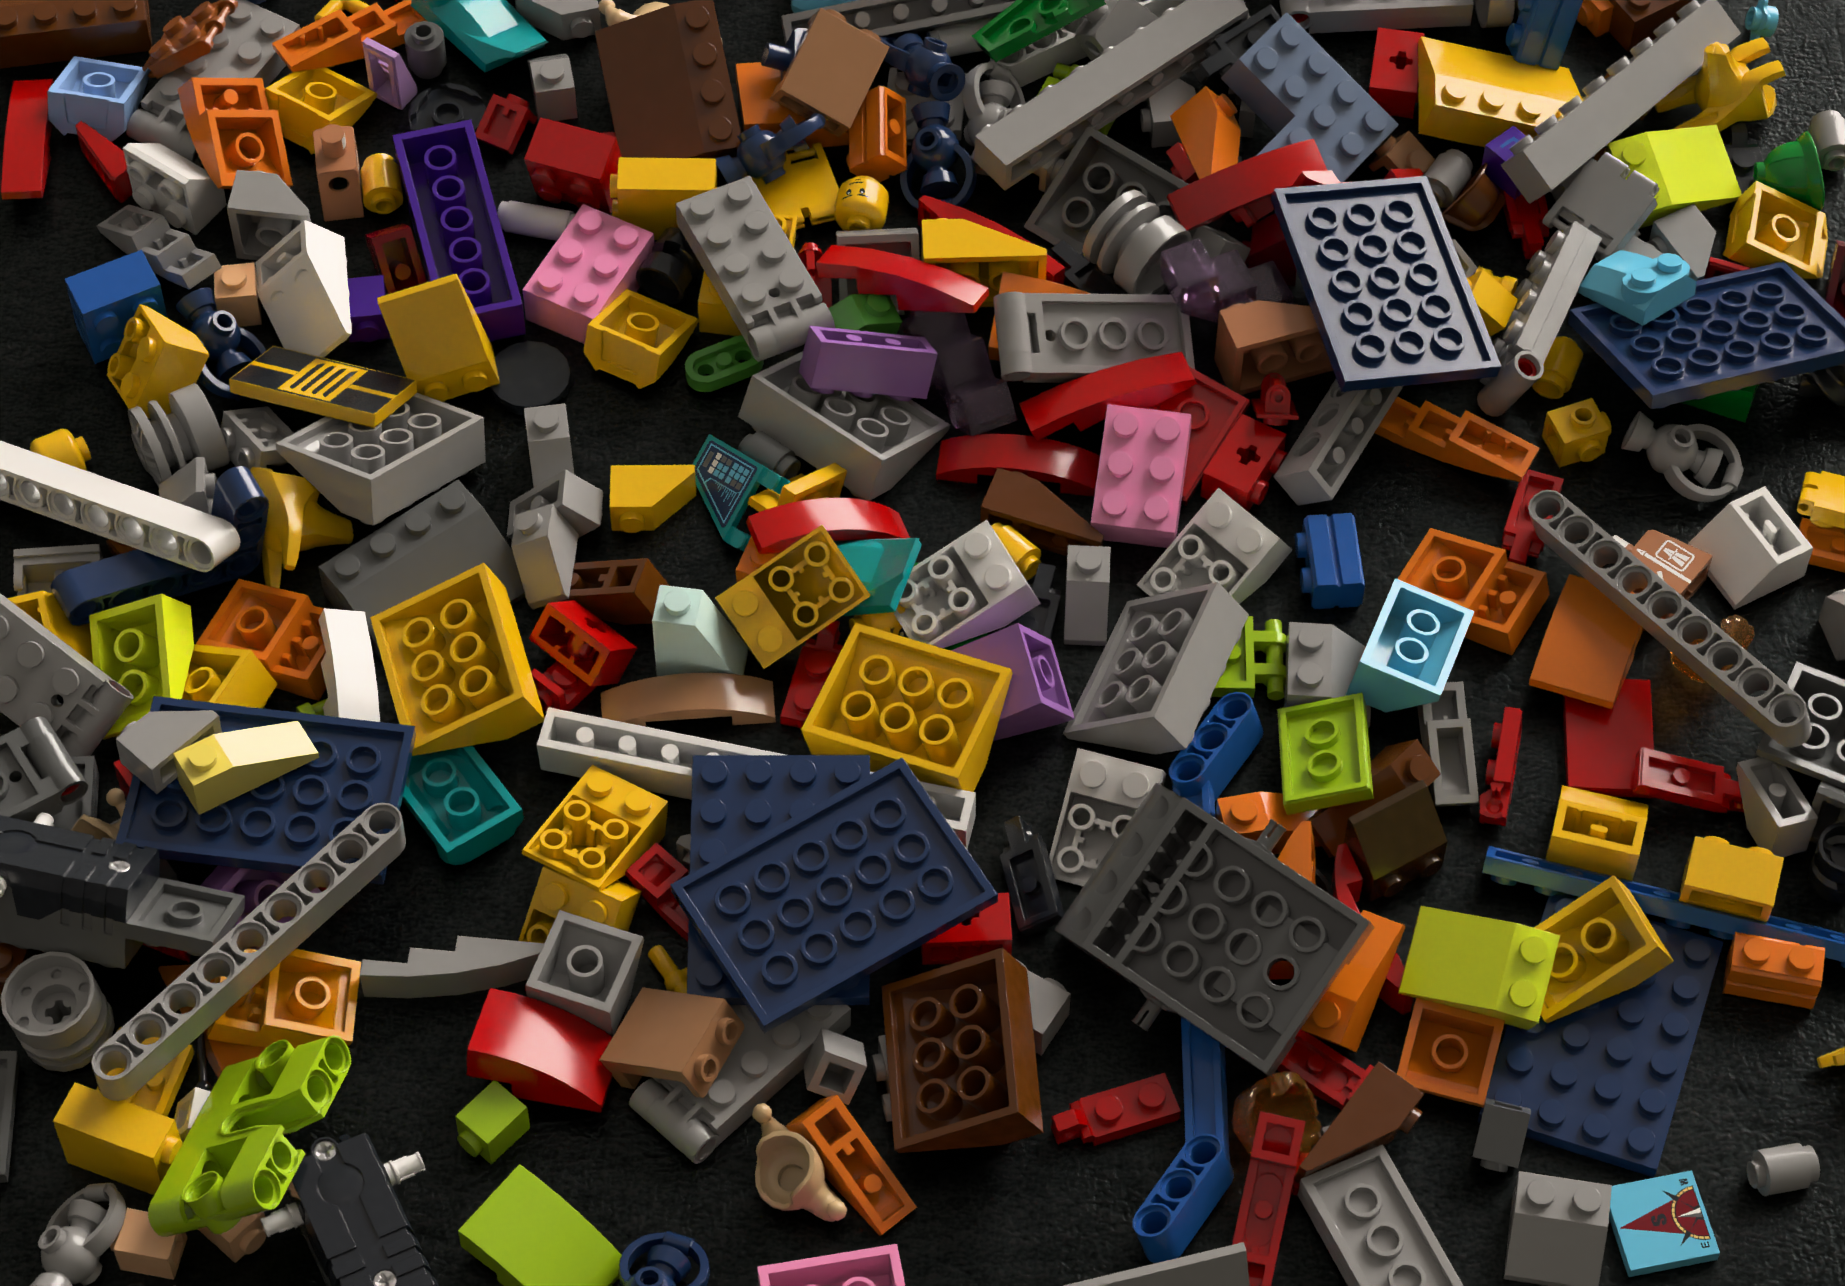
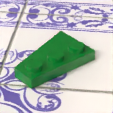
(1028, 22)

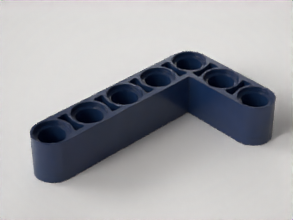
(143, 575)

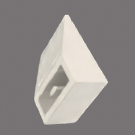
(306, 289)
(1218, 546)
(964, 591)
(1095, 810)

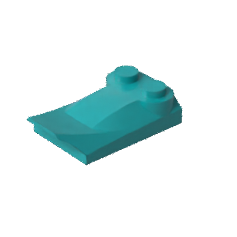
(483, 29)
(883, 570)
(460, 803)

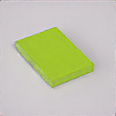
(1325, 753)

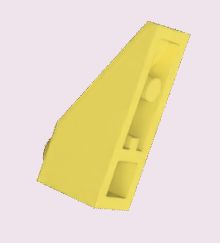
(240, 761)

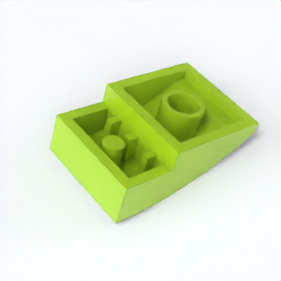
(537, 1238)

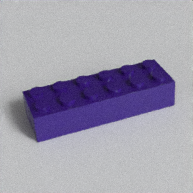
(459, 221)

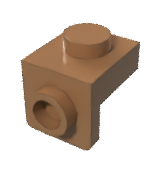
(1401, 153)

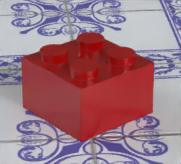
(572, 164)

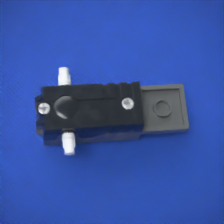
(100, 897)
(353, 1215)

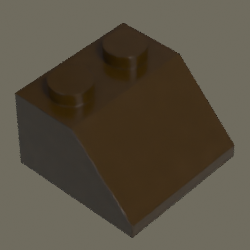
(1396, 841)

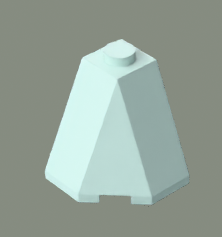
(694, 635)

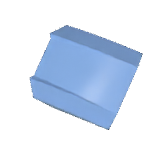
(97, 94)

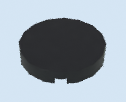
(445, 106)
(531, 376)

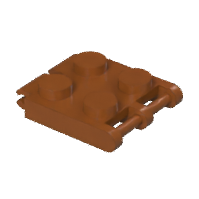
(188, 37)

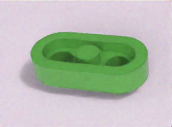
(722, 365)

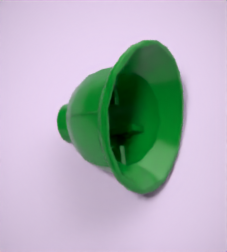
(1794, 171)

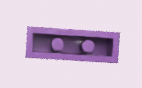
(867, 363)

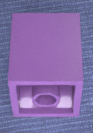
(1036, 689)

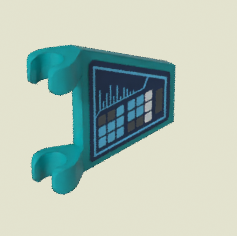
(726, 482)

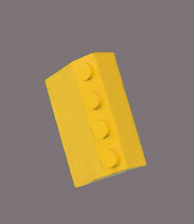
(1482, 93)
(458, 664)
(909, 703)

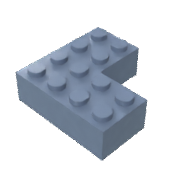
(1308, 96)

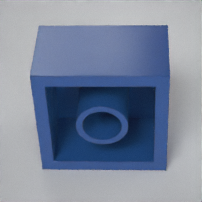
(109, 297)

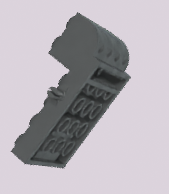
(1203, 920)

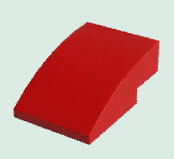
(540, 1052)

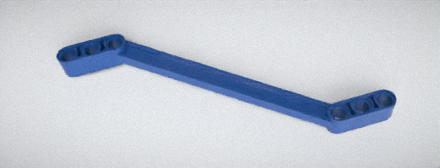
(1203, 1166)

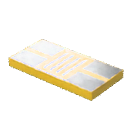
(323, 386)

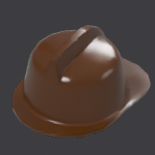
(1476, 204)

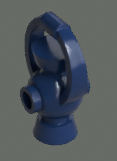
(925, 66)
(764, 151)
(936, 151)
(220, 338)
(665, 1261)

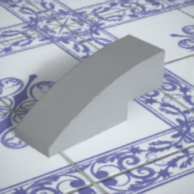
(1449, 744)

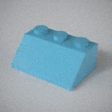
(1410, 649)

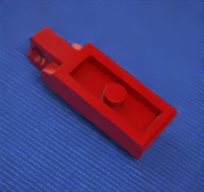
(1526, 222)
(1519, 531)
(810, 675)
(1501, 772)
(1685, 781)
(1118, 1112)

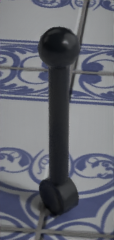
(201, 1063)

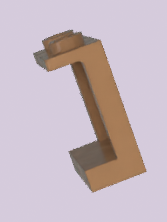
(831, 71)
(673, 1040)

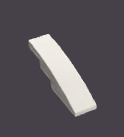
(348, 666)

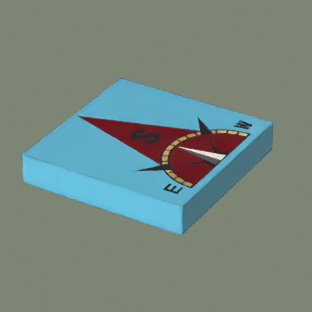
(1661, 1224)

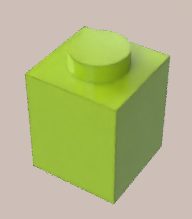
(491, 1122)

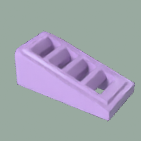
(388, 74)

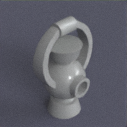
(989, 99)
(1675, 449)
(73, 1251)

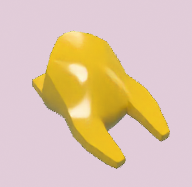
(1727, 87)
(295, 522)

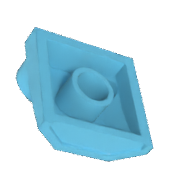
(1639, 285)

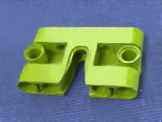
(237, 1148)

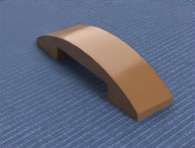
(691, 697)

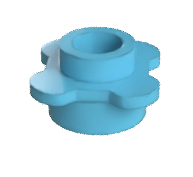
(1761, 20)

